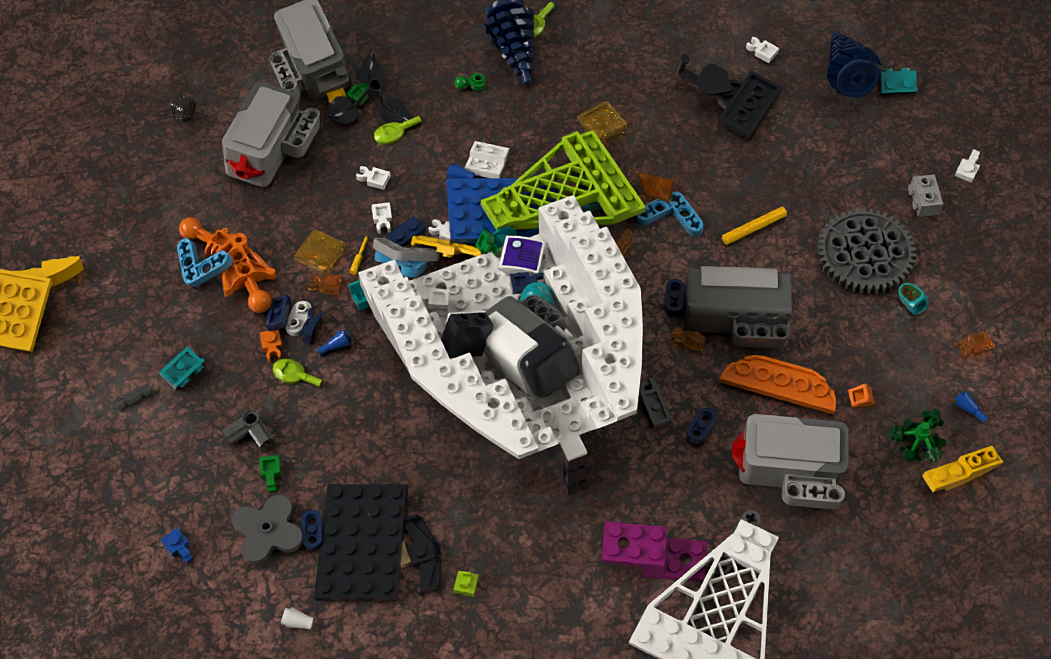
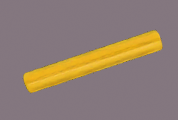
(754, 225)

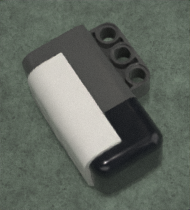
(529, 346)

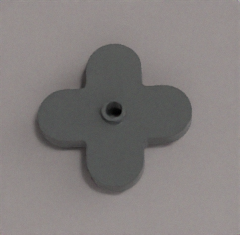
(267, 529)

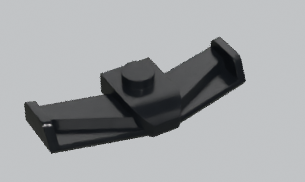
(425, 553)

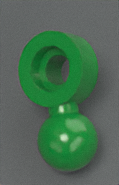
(476, 82)

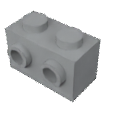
(925, 195)

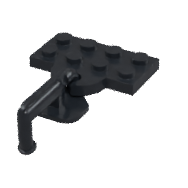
(743, 101)

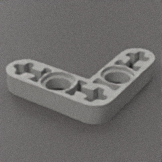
(401, 253)

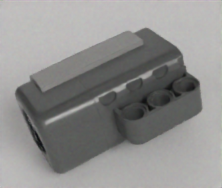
(740, 303)

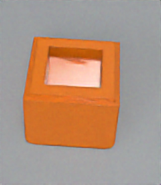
(861, 396)

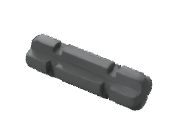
(132, 397)

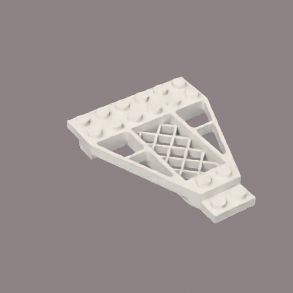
(675, 639)

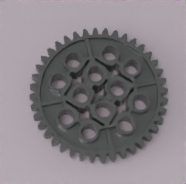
(881, 231)

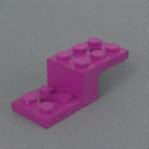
(652, 551)

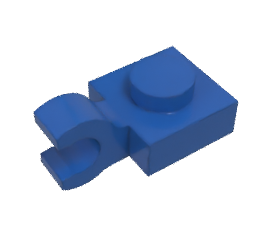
(176, 544)

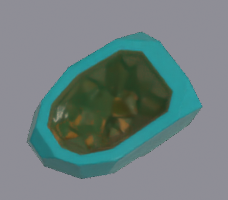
(913, 298)

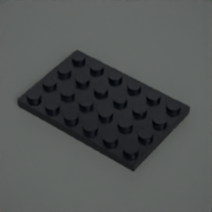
(361, 542)

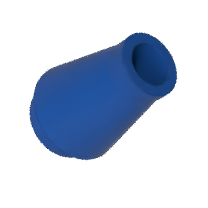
(458, 172)

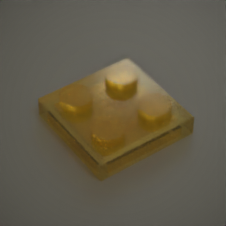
(602, 120)
(320, 251)

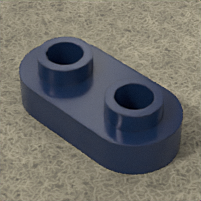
(674, 298)
(701, 427)
(311, 531)

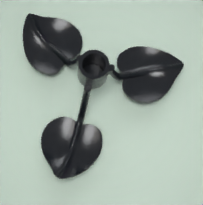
(373, 73)

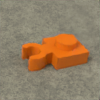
(271, 343)

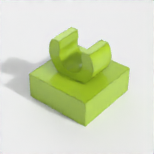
(466, 583)

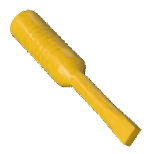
(358, 258)

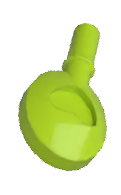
(539, 21)
(393, 131)
(293, 372)

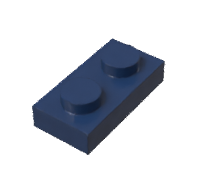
(403, 234)
(278, 313)

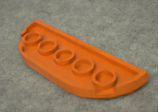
(781, 381)

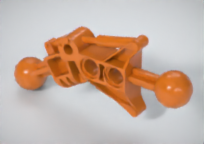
(243, 270)

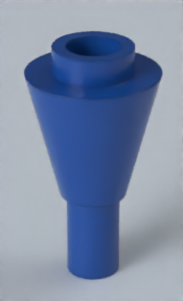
(339, 340)
(967, 403)

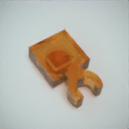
(327, 284)
(690, 339)
(977, 343)

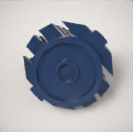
(512, 34)
(852, 67)

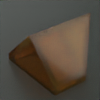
(656, 186)

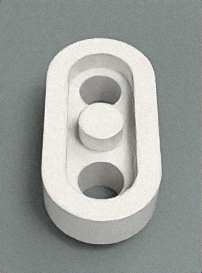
(297, 316)

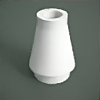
(296, 619)

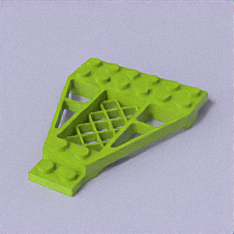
(597, 172)

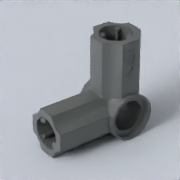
(257, 430)

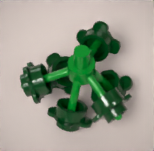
(920, 432)

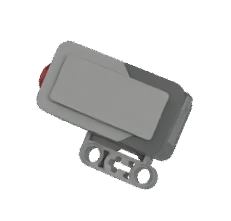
(309, 52)
(266, 132)
(795, 456)

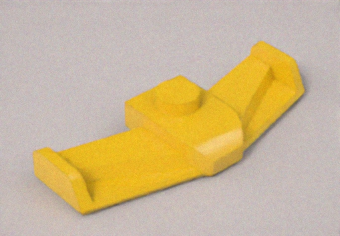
(445, 247)

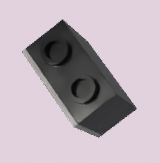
(466, 333)

